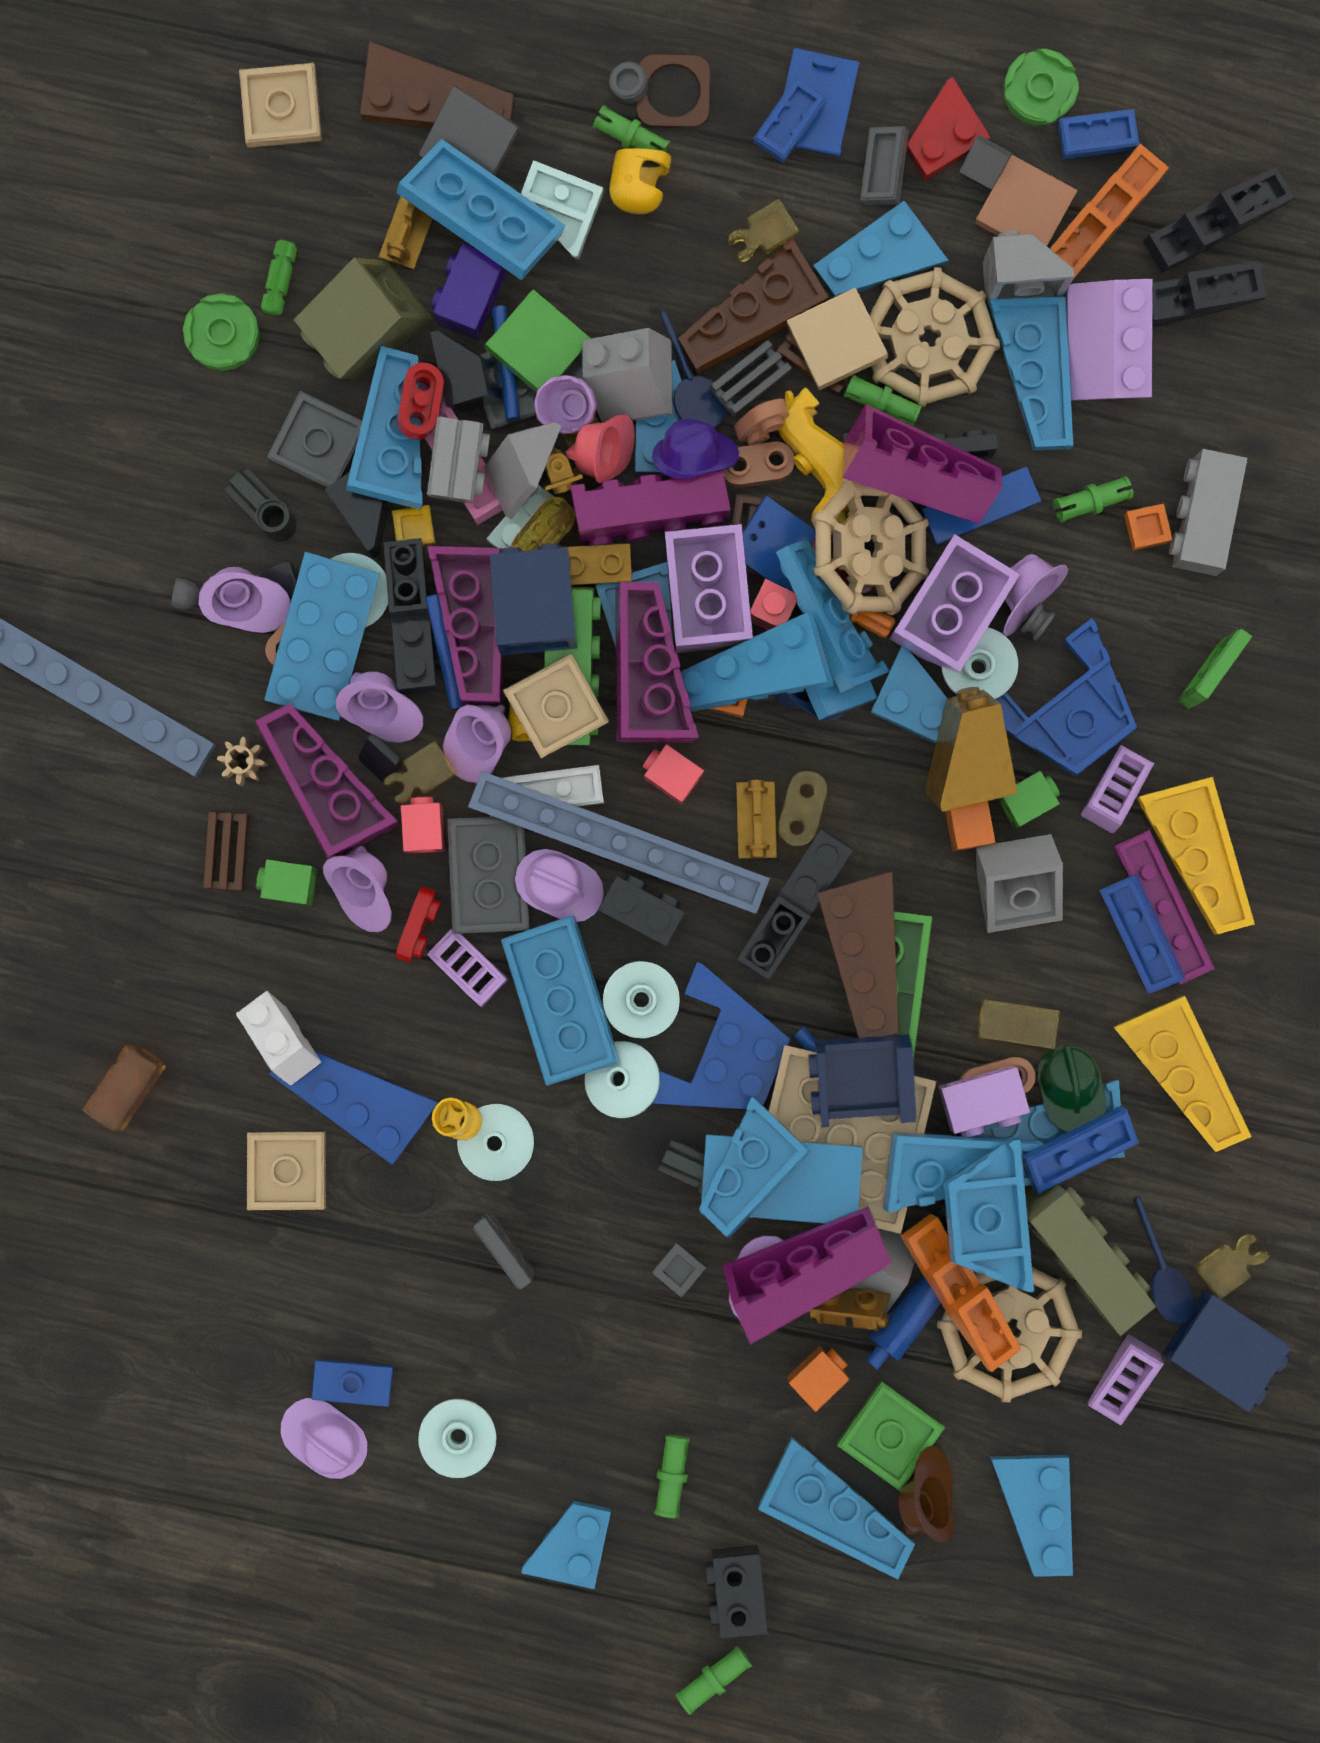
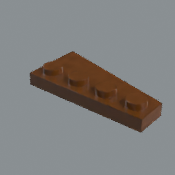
(414, 92)
(755, 309)
(865, 949)

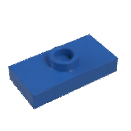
(789, 119)
(1098, 134)
(352, 1382)

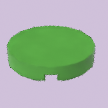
(1040, 87)
(221, 332)

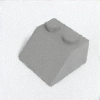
(1023, 268)
(629, 374)
(1020, 883)

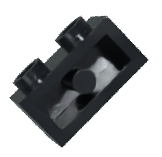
(641, 911)
(738, 1591)

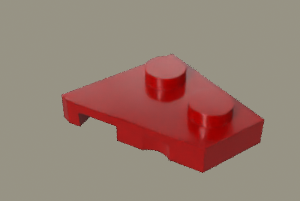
(945, 132)

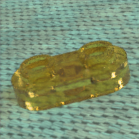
(546, 526)
(802, 809)

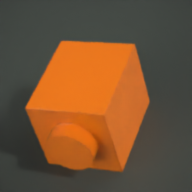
(970, 826)
(819, 1377)

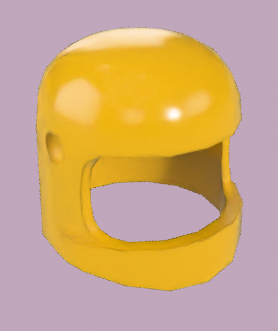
(634, 186)

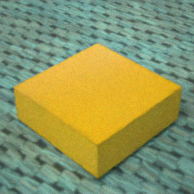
(414, 524)

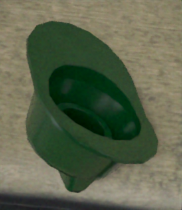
(1071, 1087)

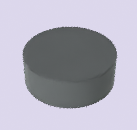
(628, 82)

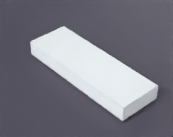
(574, 785)

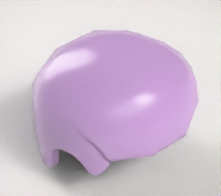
(566, 402)

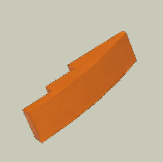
(1109, 209)
(961, 1294)

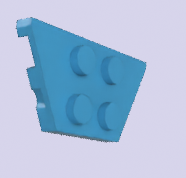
(990, 1217)

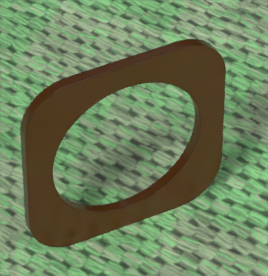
(699, 113)

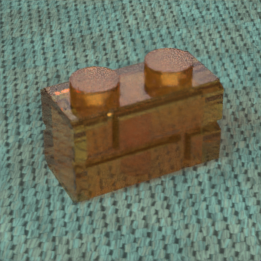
(124, 1087)

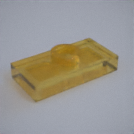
(1018, 1024)

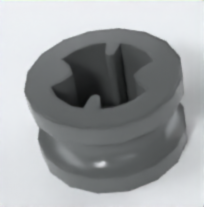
(1038, 622)

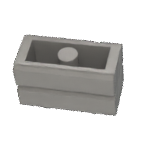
(456, 460)

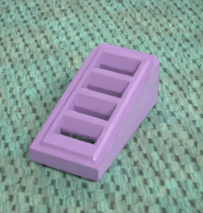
(1107, 811)
(489, 989)
(1122, 1359)

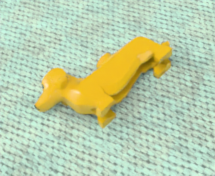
(813, 447)

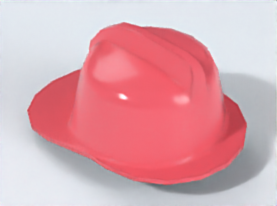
(604, 448)

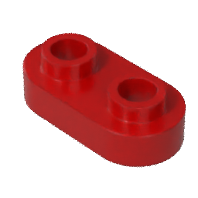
(420, 403)
(412, 940)

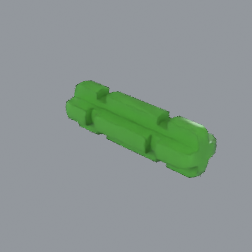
(278, 277)

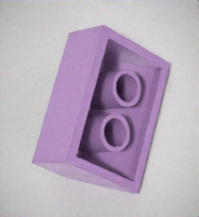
(1110, 339)
(708, 587)
(954, 605)

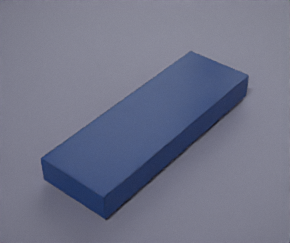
(1015, 496)
(1142, 934)
(1079, 1149)

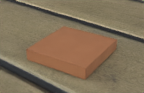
(1025, 202)

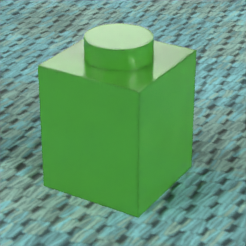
(1034, 797)
(287, 882)

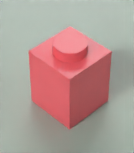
(772, 606)
(672, 773)
(423, 826)

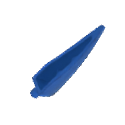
(905, 1323)

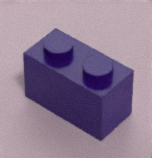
(468, 292)

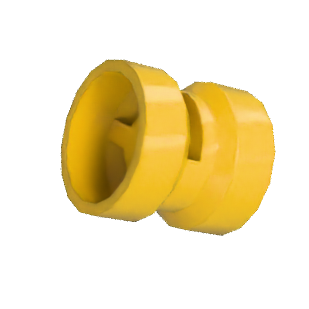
(449, 1115)

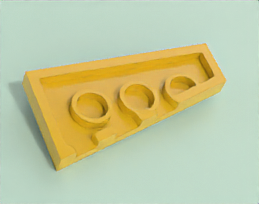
(1199, 844)
(1183, 1064)

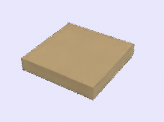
(280, 105)
(837, 339)
(556, 705)
(286, 1170)

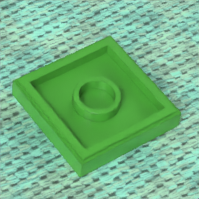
(536, 341)
(1214, 668)
(889, 1435)

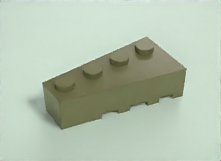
(1086, 1257)

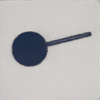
(693, 395)
(1168, 1285)

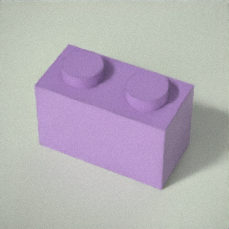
(984, 1100)

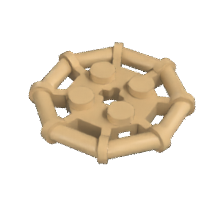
(940, 318)
(889, 552)
(1032, 1338)

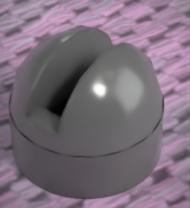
(184, 594)

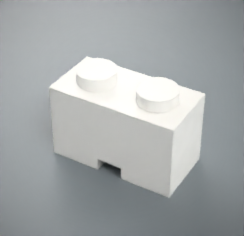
(278, 1038)

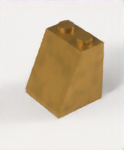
(970, 753)

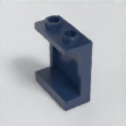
(533, 600)
(863, 1078)
(1228, 1351)

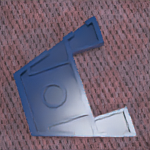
(1081, 719)
(738, 1056)

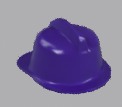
(693, 450)

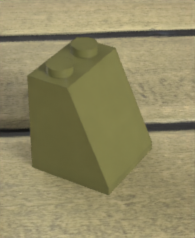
(358, 314)

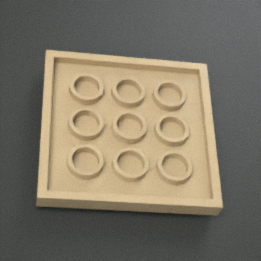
(793, 1110)

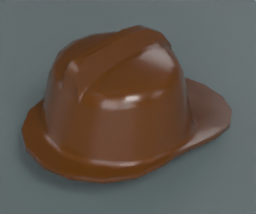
(927, 1497)

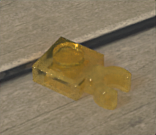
(768, 229)
(426, 769)
(1226, 1269)

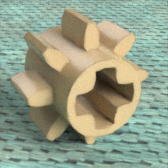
(231, 761)

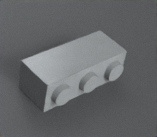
(1208, 512)

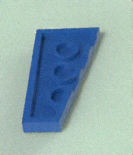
(364, 1105)

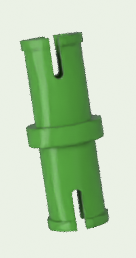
(628, 132)
(882, 399)
(1093, 499)
(672, 1476)
(713, 1680)

